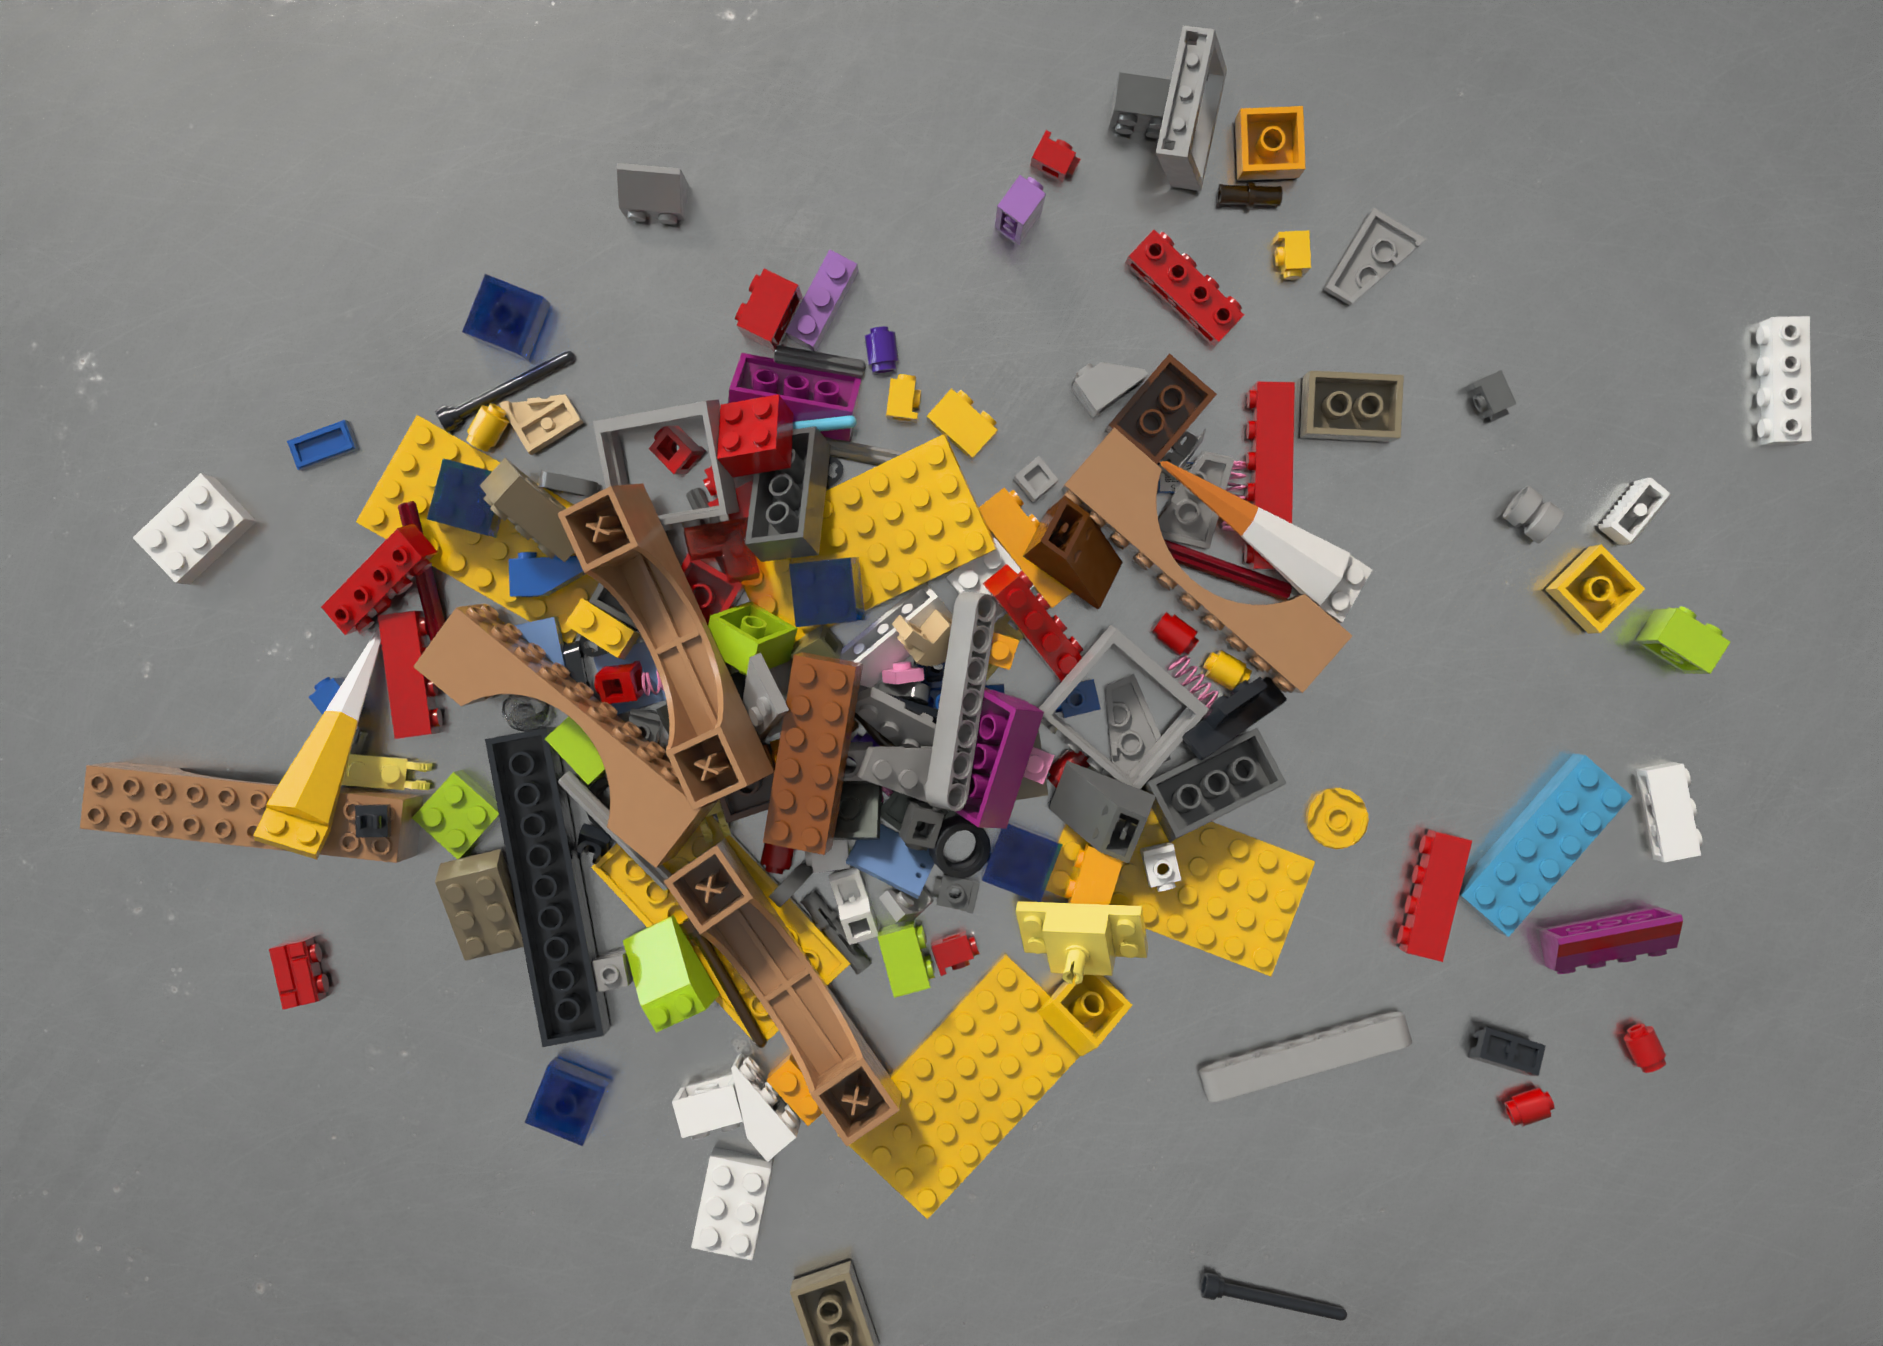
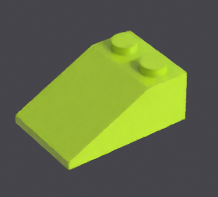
(668, 974)

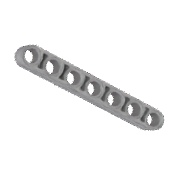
(961, 700)
(1305, 1056)

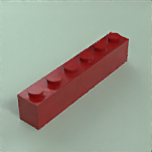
(1270, 455)

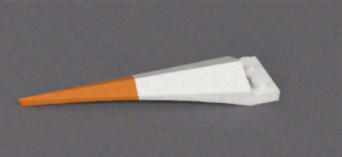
(1306, 561)

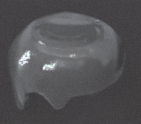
(524, 712)

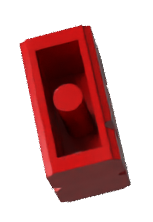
(299, 973)

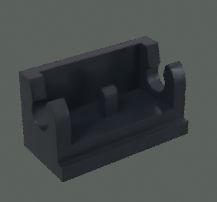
(1508, 1052)

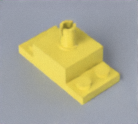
(1082, 936)

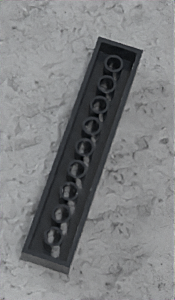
(547, 887)

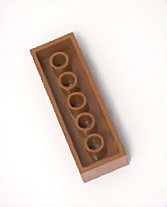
(812, 753)

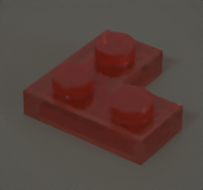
(727, 541)

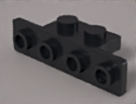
(1234, 715)

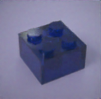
(506, 317)
(460, 499)
(827, 591)
(1021, 861)
(568, 1101)

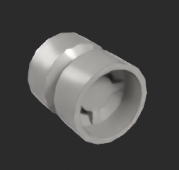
(1533, 514)

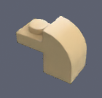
(929, 642)

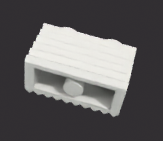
(1634, 511)

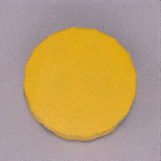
(1337, 818)

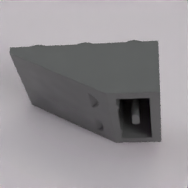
(1102, 810)

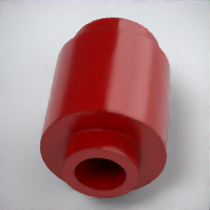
(1176, 634)
(1057, 767)
(776, 858)
(1645, 1048)
(1529, 1107)

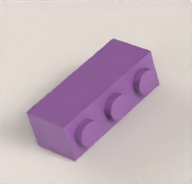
(1020, 208)
(822, 300)

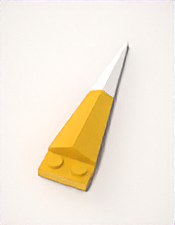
(306, 798)

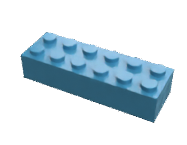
(1542, 843)

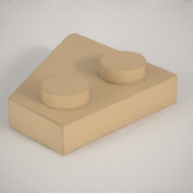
(542, 420)

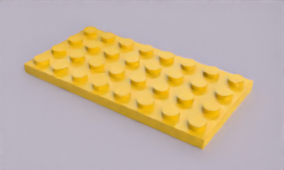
(901, 521)
(464, 554)
(1231, 895)
(654, 904)
(967, 1087)

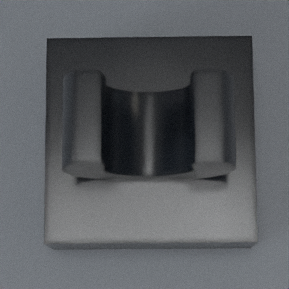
(373, 820)
(594, 841)

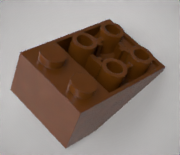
(1074, 552)

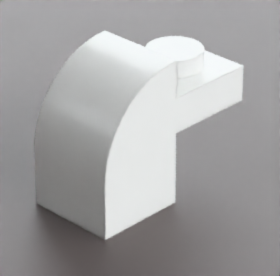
(854, 905)

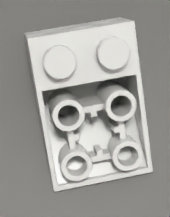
(766, 1118)

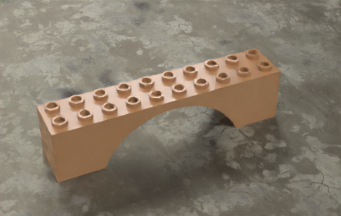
(631, 556)
(1283, 638)
(484, 657)
(228, 811)
(827, 1046)

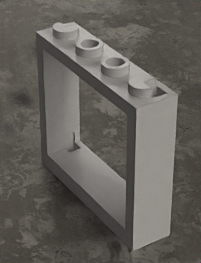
(1192, 107)
(614, 469)
(1162, 748)

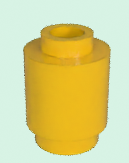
(487, 427)
(1226, 669)

